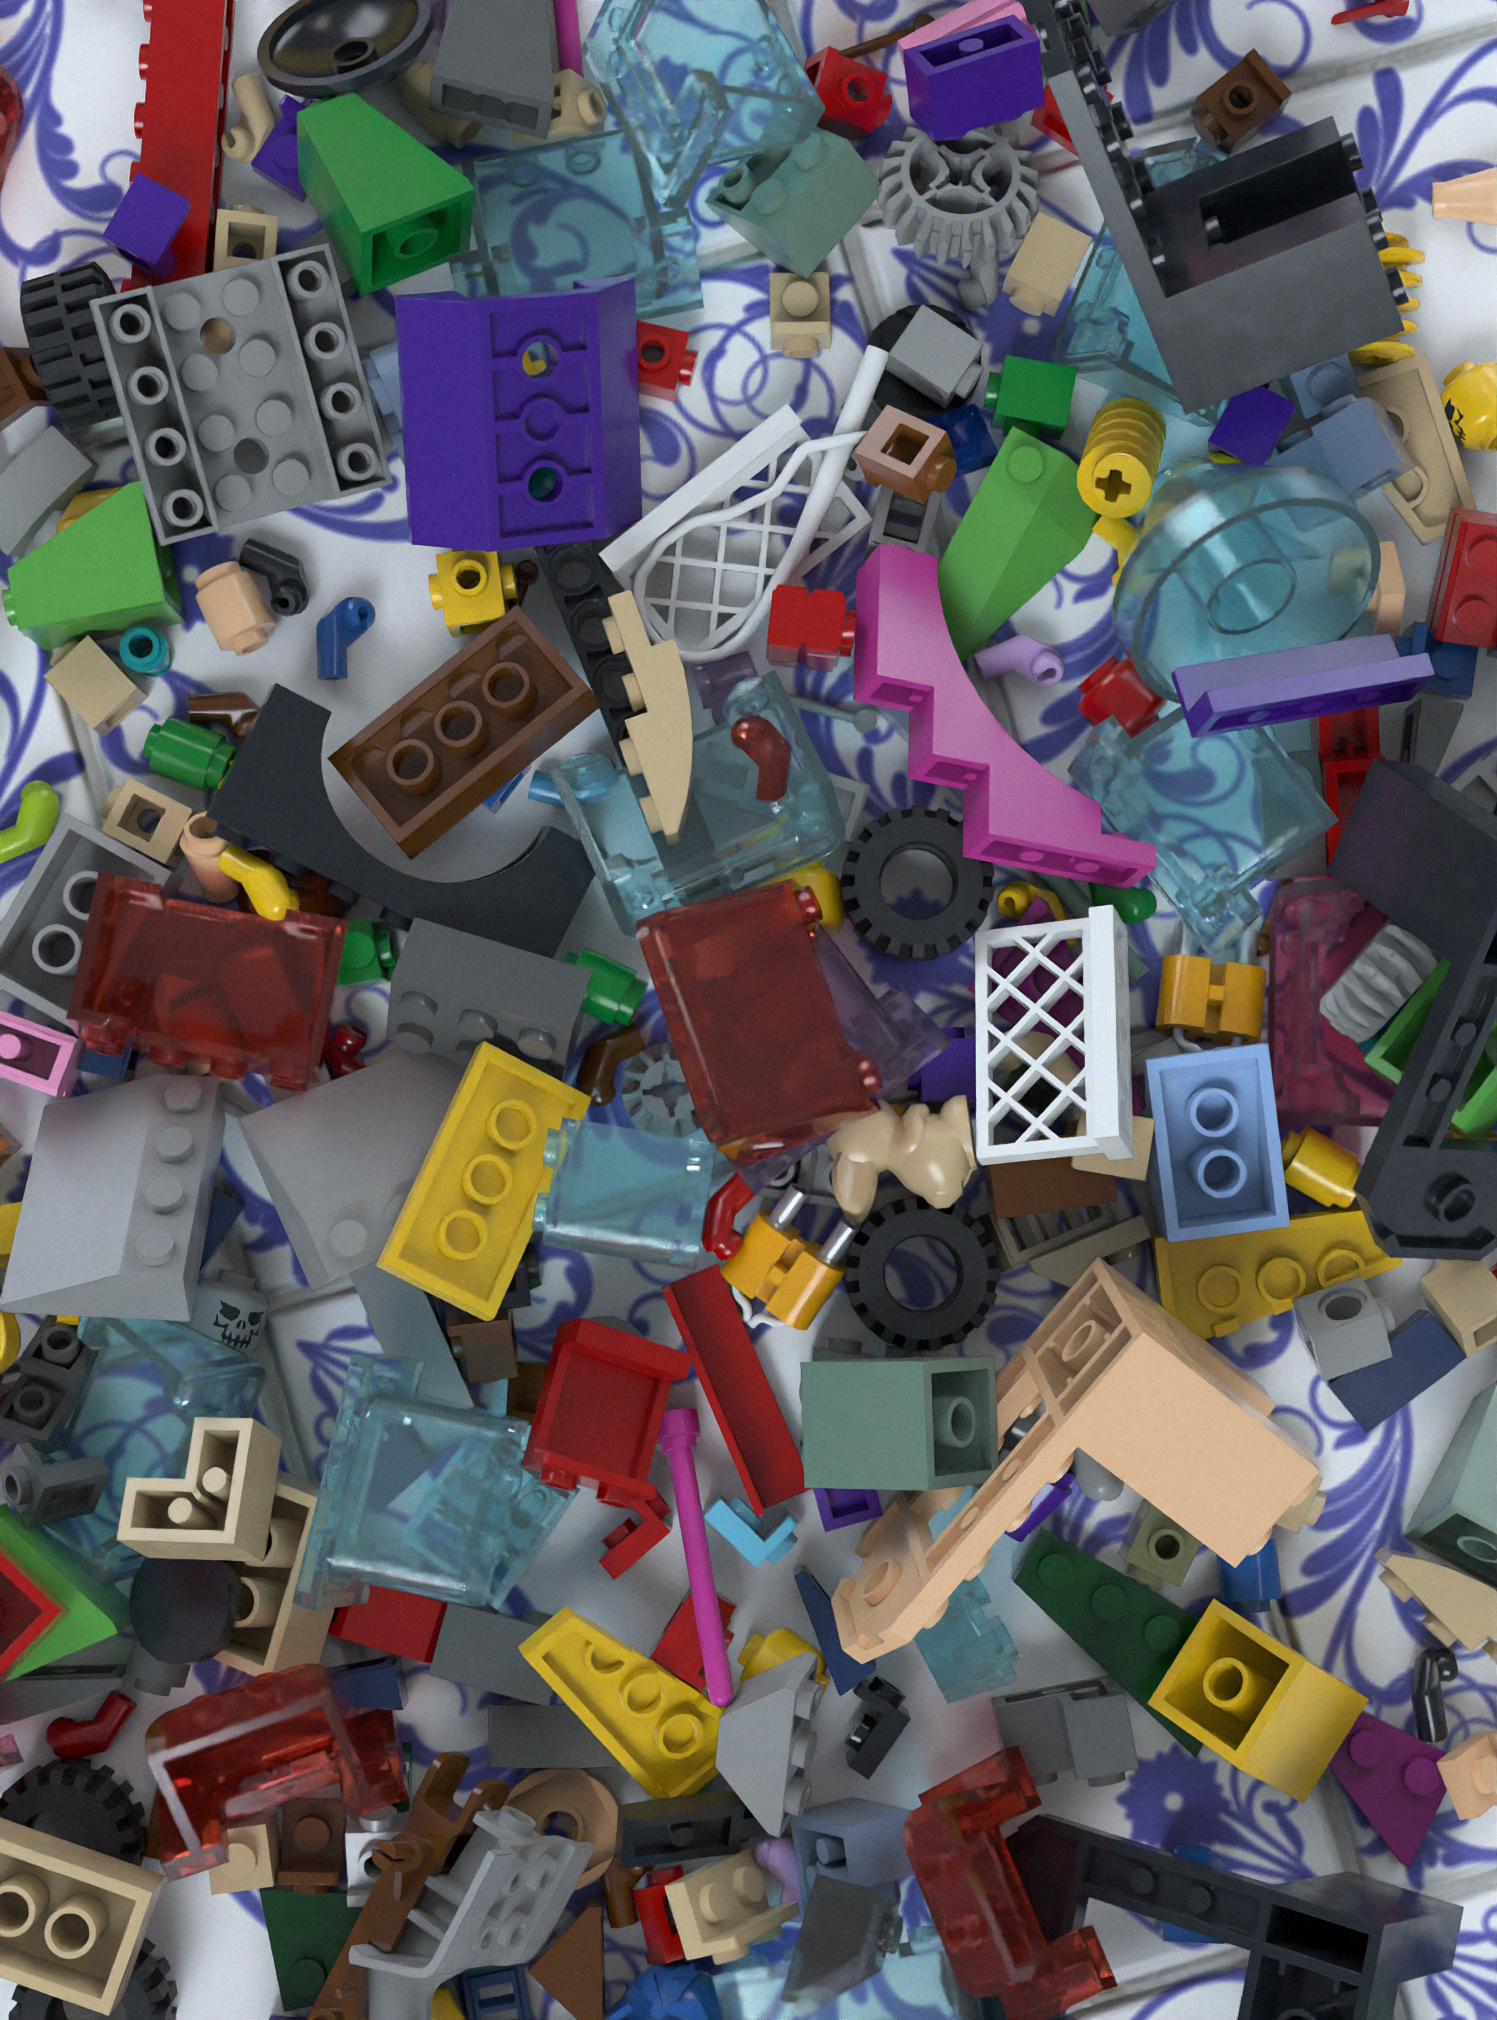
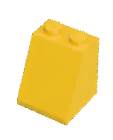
(1257, 1702)

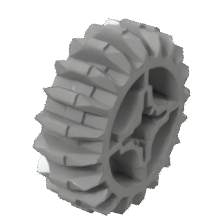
(957, 211)
(1378, 981)

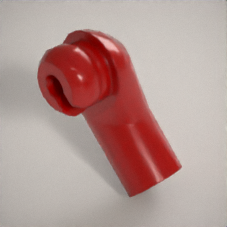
(720, 1216)

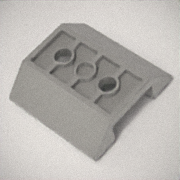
(283, 382)

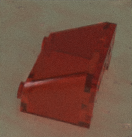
(756, 1020)

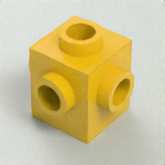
(476, 608)

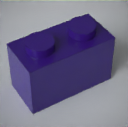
(974, 78)

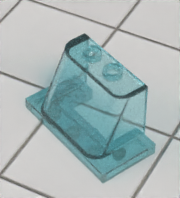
(699, 85)
(571, 216)
(1215, 808)
(409, 1492)

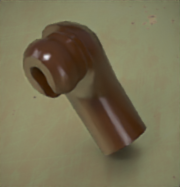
(232, 709)
(601, 1061)
(618, 1893)

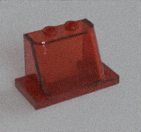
(262, 1748)
(982, 1902)

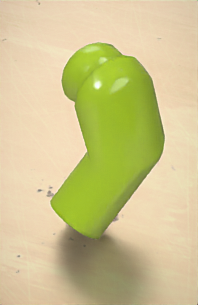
(34, 822)

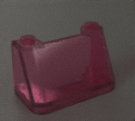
(1314, 1067)

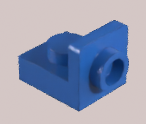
(1451, 662)

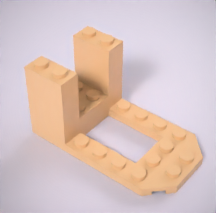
(1132, 1396)

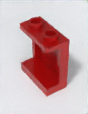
(602, 1411)

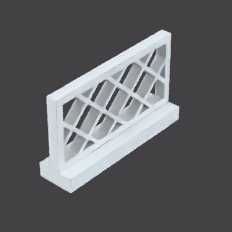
(704, 493)
(1105, 1039)

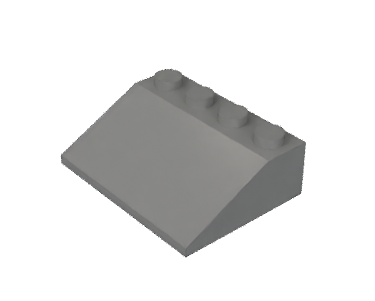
(349, 1156)
(119, 1202)

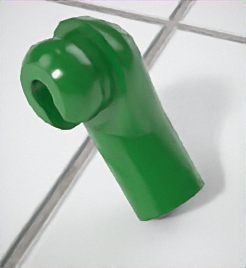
(1131, 904)

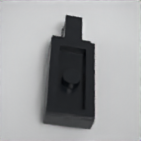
(683, 1828)

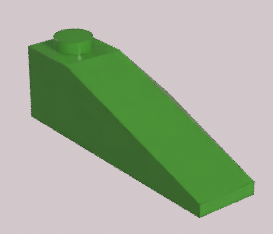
(1011, 539)

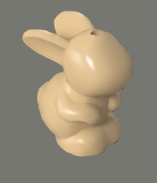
(924, 1150)

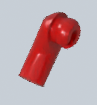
(92, 1736)

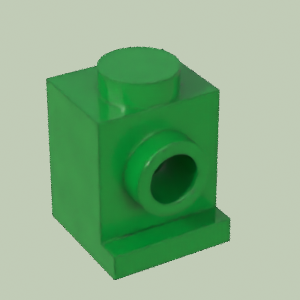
(368, 955)

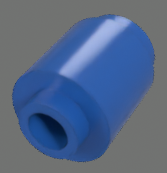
(1252, 1581)

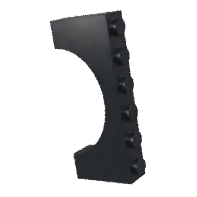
(281, 803)

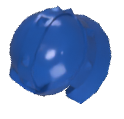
(668, 1993)

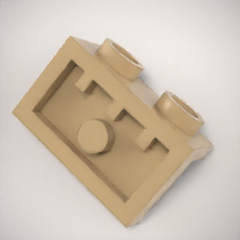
(725, 1909)

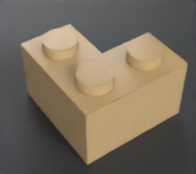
(218, 1507)

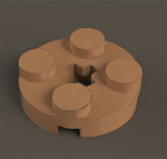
(575, 1794)

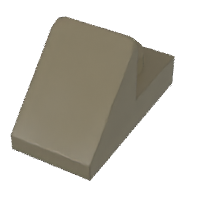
(1113, 1243)

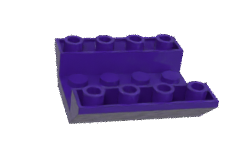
(485, 425)

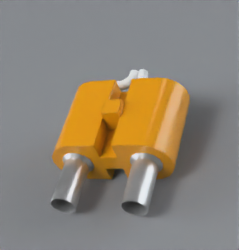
(1210, 997)
(785, 1268)

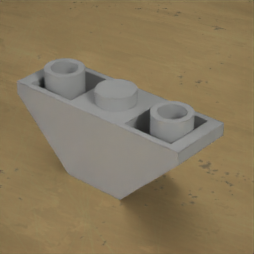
(769, 1741)

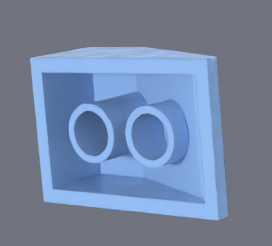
(1214, 1143)

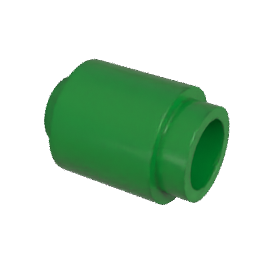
(188, 754)
(613, 987)

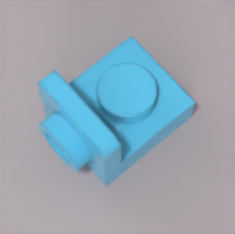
(739, 1525)

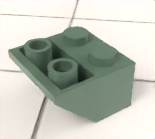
(797, 199)

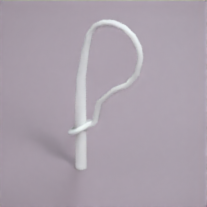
(837, 454)

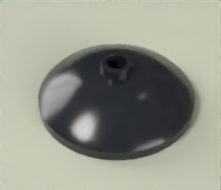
(342, 45)

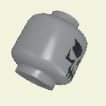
(230, 1310)

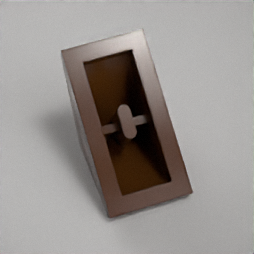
(574, 1962)

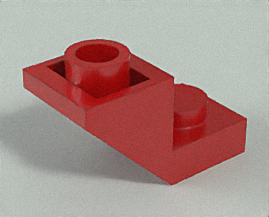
(393, 1623)

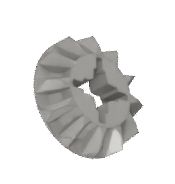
(648, 1111)

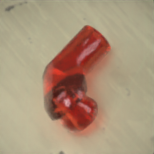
(768, 751)

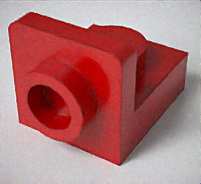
(631, 1542)

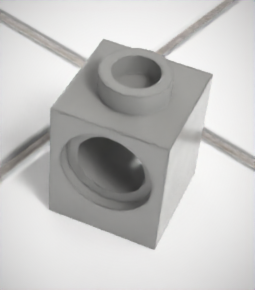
(936, 357)
(1344, 1327)

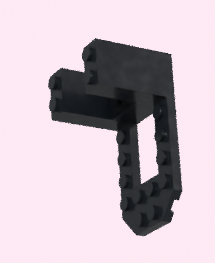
(1237, 263)
(1432, 868)
(1314, 1943)

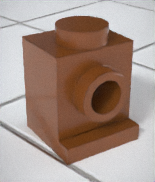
(907, 455)

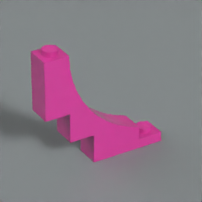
(1010, 802)

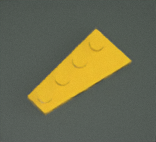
(1248, 1275)
(635, 1707)

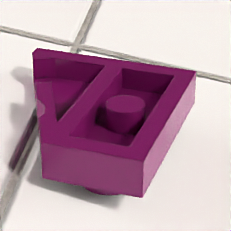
(1391, 1781)

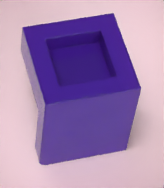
(147, 226)
(1251, 426)

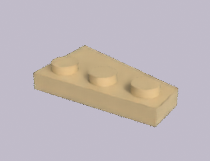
(1416, 410)

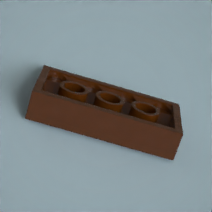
(464, 732)

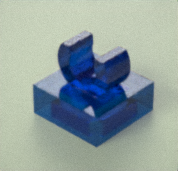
(968, 438)

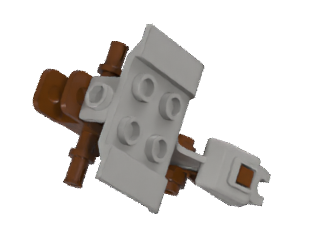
(450, 1898)

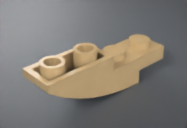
(663, 737)
(1456, 1603)

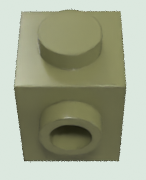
(1157, 1547)

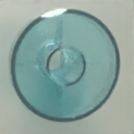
(1240, 566)

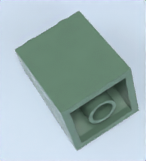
(899, 1422)
(1460, 1502)

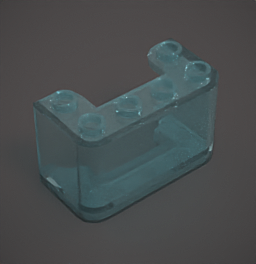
(625, 1193)

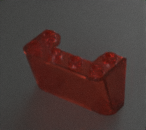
(207, 984)

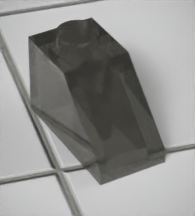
(839, 1943)

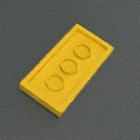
(481, 1183)

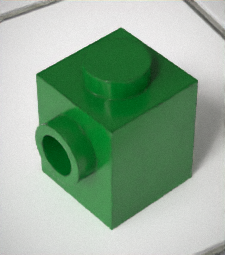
(1030, 397)

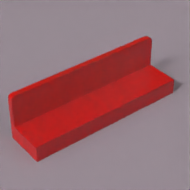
(736, 1387)

